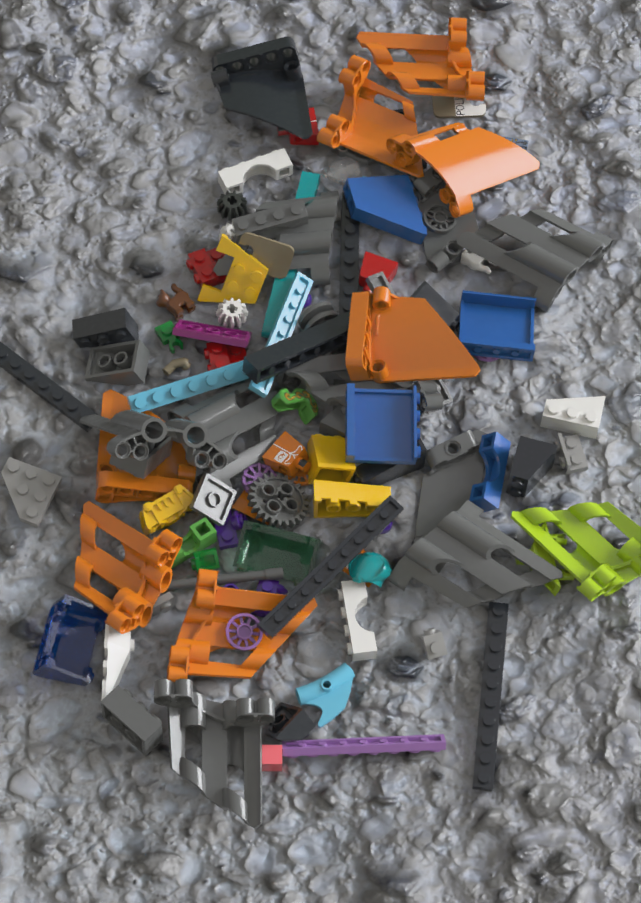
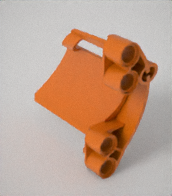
(465, 161)

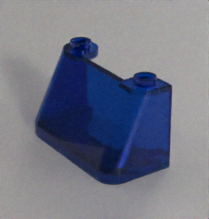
(69, 641)

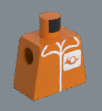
(287, 456)

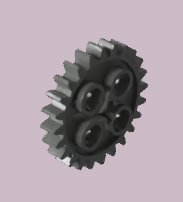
(278, 500)

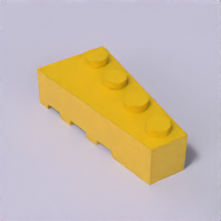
(346, 499)

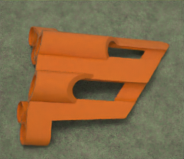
(438, 60)
(138, 578)

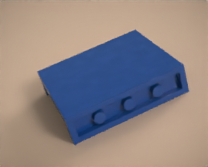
(497, 325)
(381, 425)

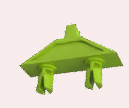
(553, 586)

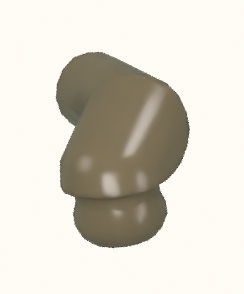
(176, 363)

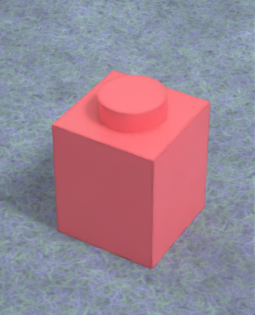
(271, 757)

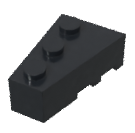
(105, 329)

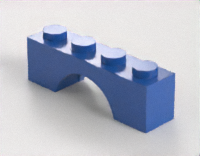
(495, 453)

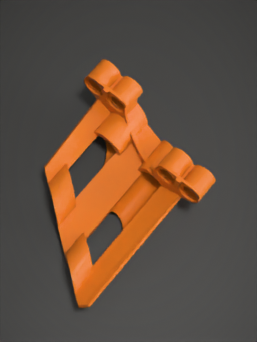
(206, 625)

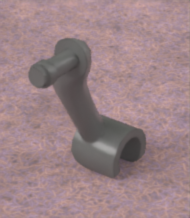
(343, 153)

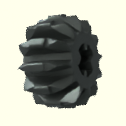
(232, 205)

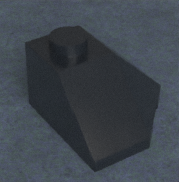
(289, 723)

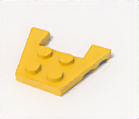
(243, 278)

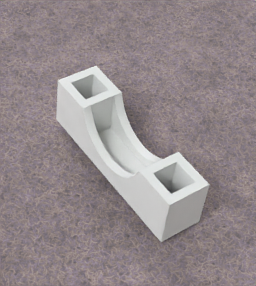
(275, 164)
(361, 642)

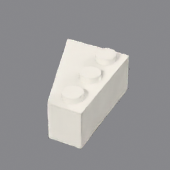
(574, 415)

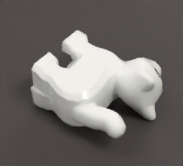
(474, 261)

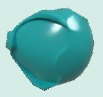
(369, 568)

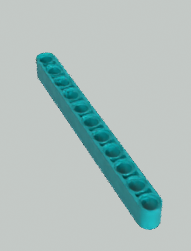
(307, 188)

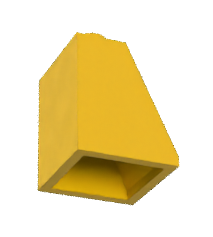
(328, 459)

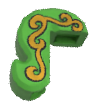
(297, 399)

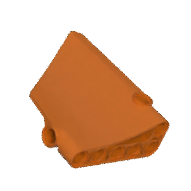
(121, 486)

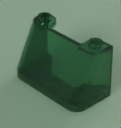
(270, 547)

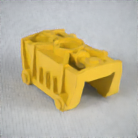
(165, 510)

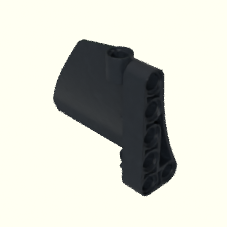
(265, 84)

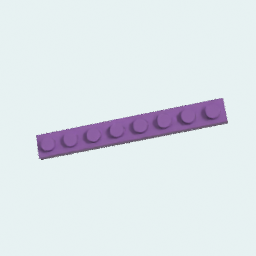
(368, 745)

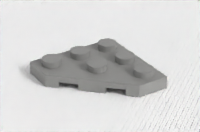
(30, 489)

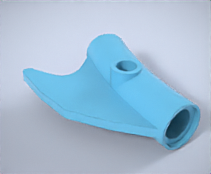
(328, 693)

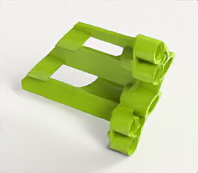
(595, 561)

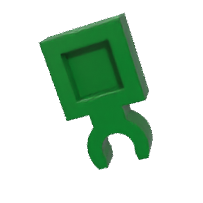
(165, 335)

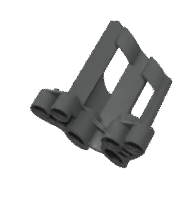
(228, 735)

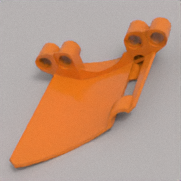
(367, 125)

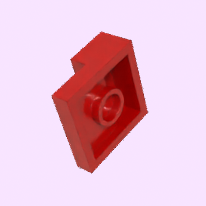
(202, 265)
(222, 354)

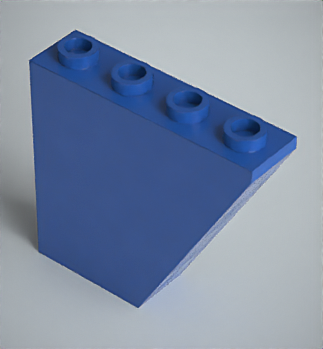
(386, 205)

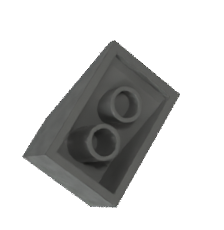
(118, 363)

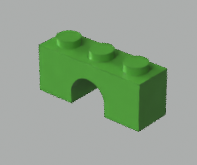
(198, 538)

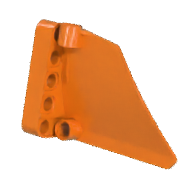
(402, 341)

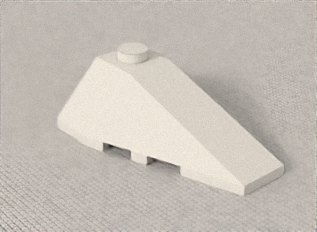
(117, 656)

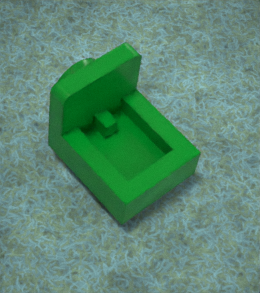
(205, 559)

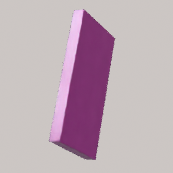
(212, 333)

